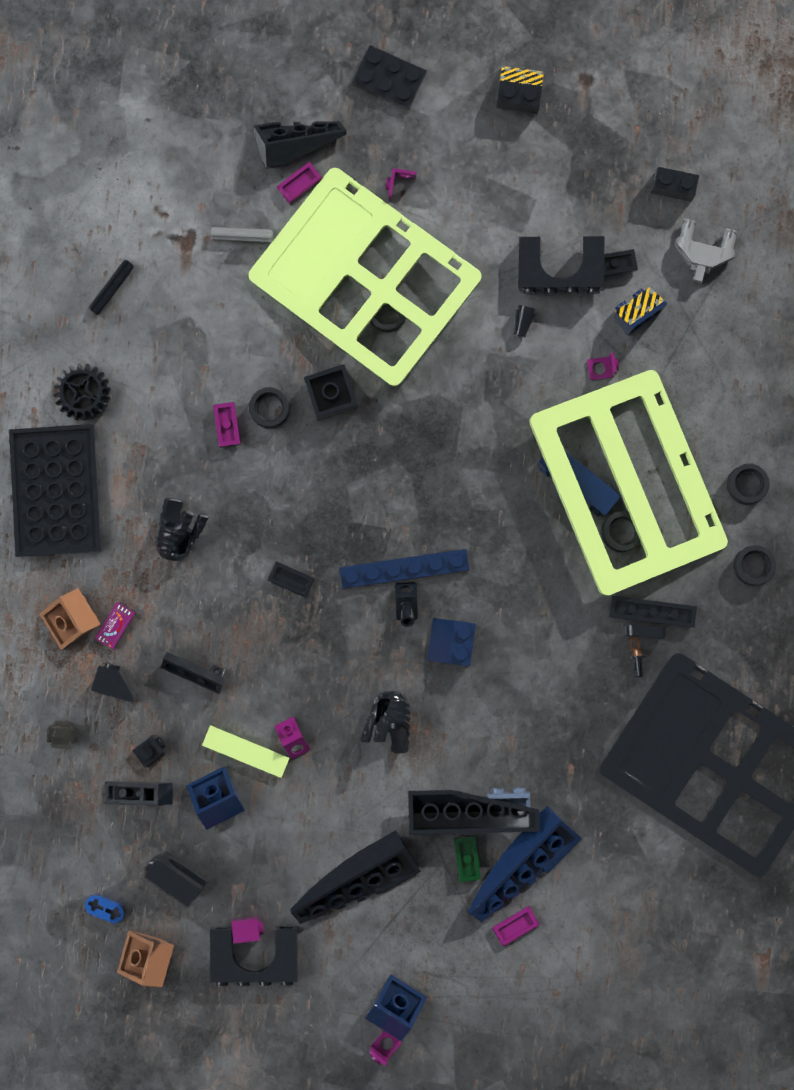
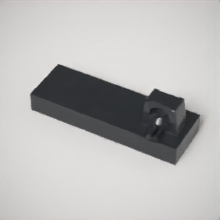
(209, 679)

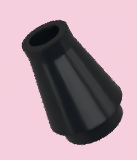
(523, 320)

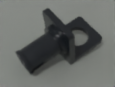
(406, 603)

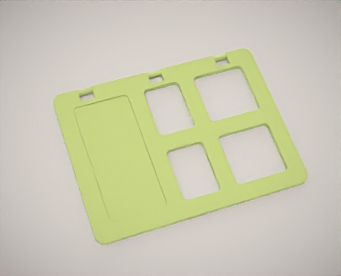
(324, 247)

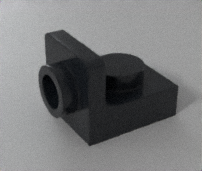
(150, 750)

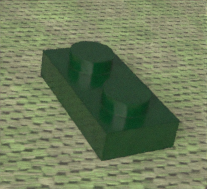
(467, 858)

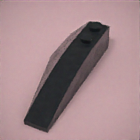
(466, 813)
(364, 873)

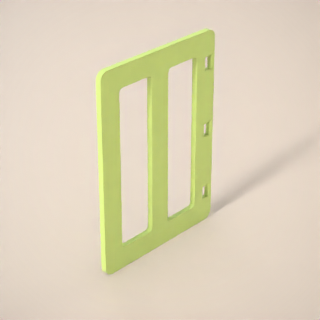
(597, 407)

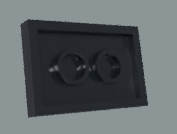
(389, 77)

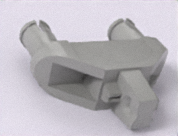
(702, 256)

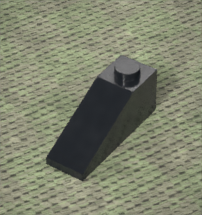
(139, 793)

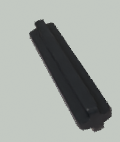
(111, 287)

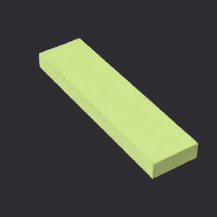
(245, 751)

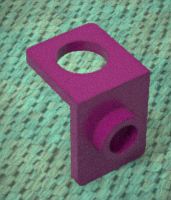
(401, 174)
(611, 367)
(291, 736)
(379, 1054)

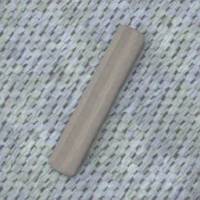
(241, 234)

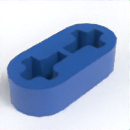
(102, 913)

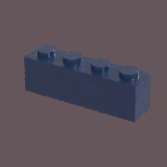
(595, 491)

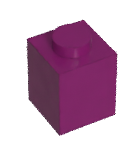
(247, 929)

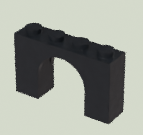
(588, 278)
(175, 877)
(226, 969)

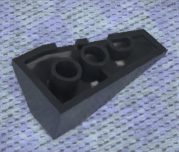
(285, 144)

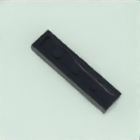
(652, 611)

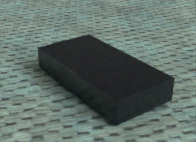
(291, 579)

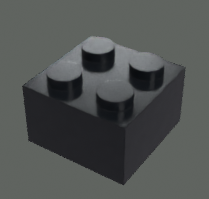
(331, 392)

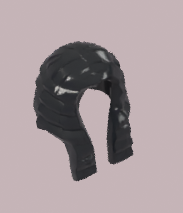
(173, 535)
(389, 715)

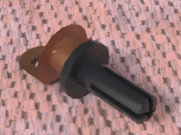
(637, 656)

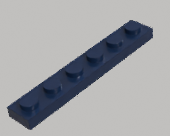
(404, 568)

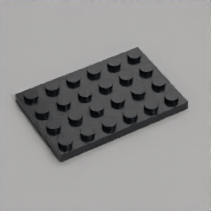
(55, 490)

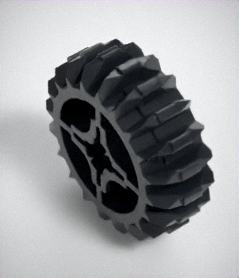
(77, 400)

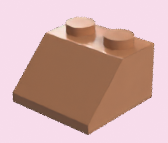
(69, 618)
(145, 959)

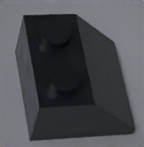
(114, 683)

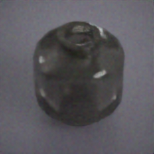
(61, 734)

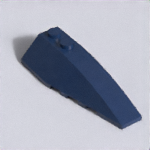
(523, 862)

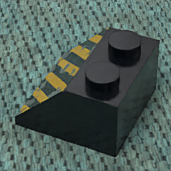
(520, 89)

